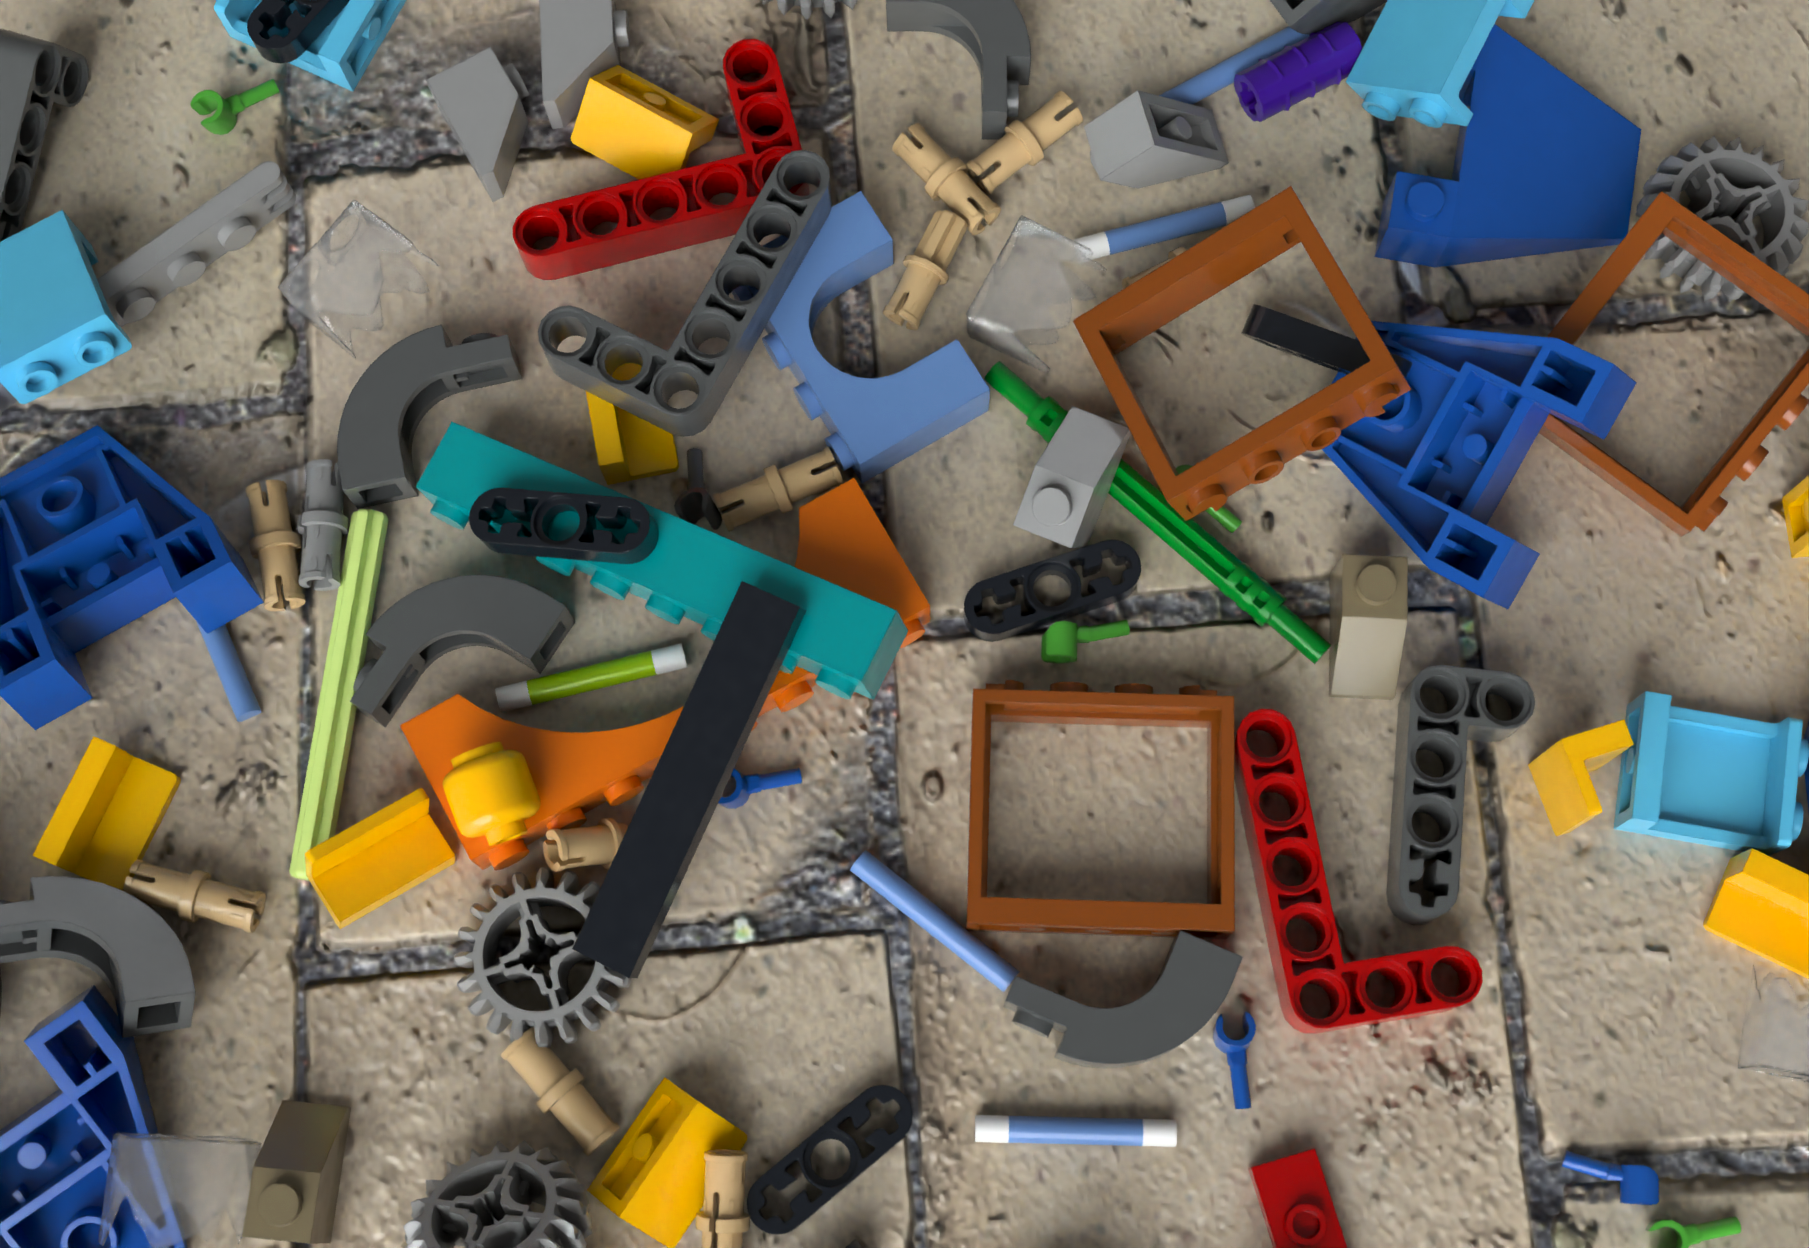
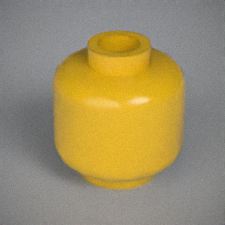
(491, 793)

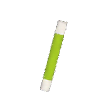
(591, 677)

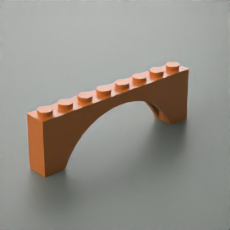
(580, 771)

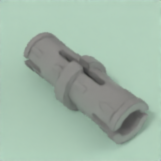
(322, 526)

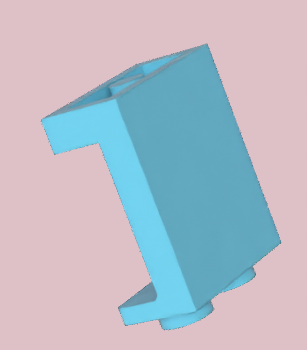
(340, 50)
(1423, 56)
(52, 310)
(1710, 777)

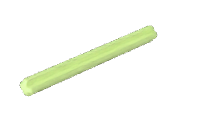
(343, 663)

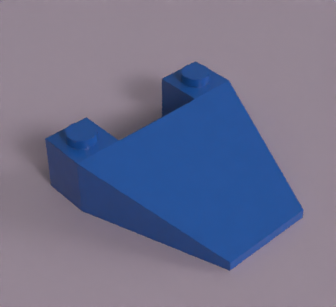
(1530, 173)
(1460, 436)
(90, 549)
(61, 1148)

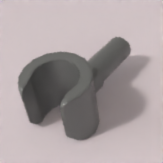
(696, 501)

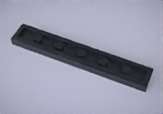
(689, 780)

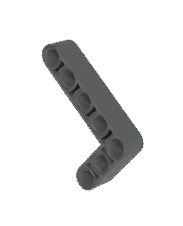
(711, 317)

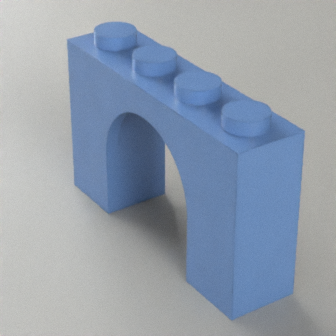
(868, 418)

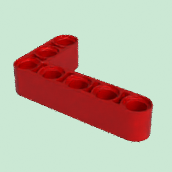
(684, 189)
(1312, 903)

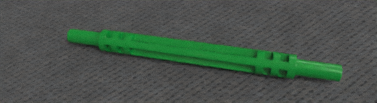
(1187, 538)

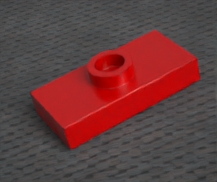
(1297, 1202)

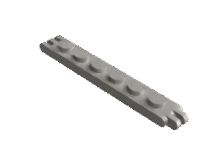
(191, 245)

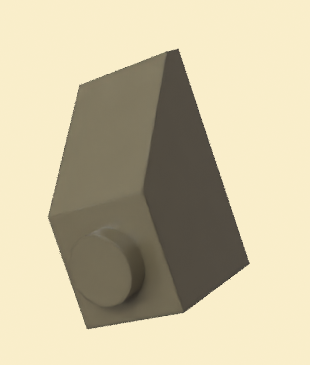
(1367, 625)
(298, 1174)

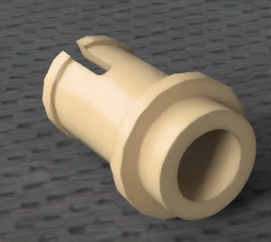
(584, 845)

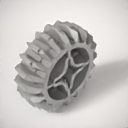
(1727, 187)
(488, 975)
(490, 1203)

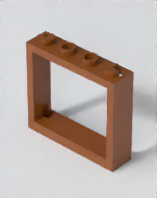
(1195, 278)
(1781, 406)
(1128, 706)

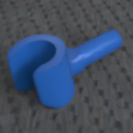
(755, 783)
(1237, 1058)
(1637, 1182)

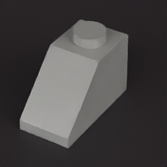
(576, 44)
(484, 114)
(1154, 141)
(1073, 479)

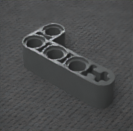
(31, 80)
(1441, 796)

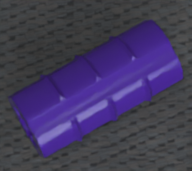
(1297, 71)

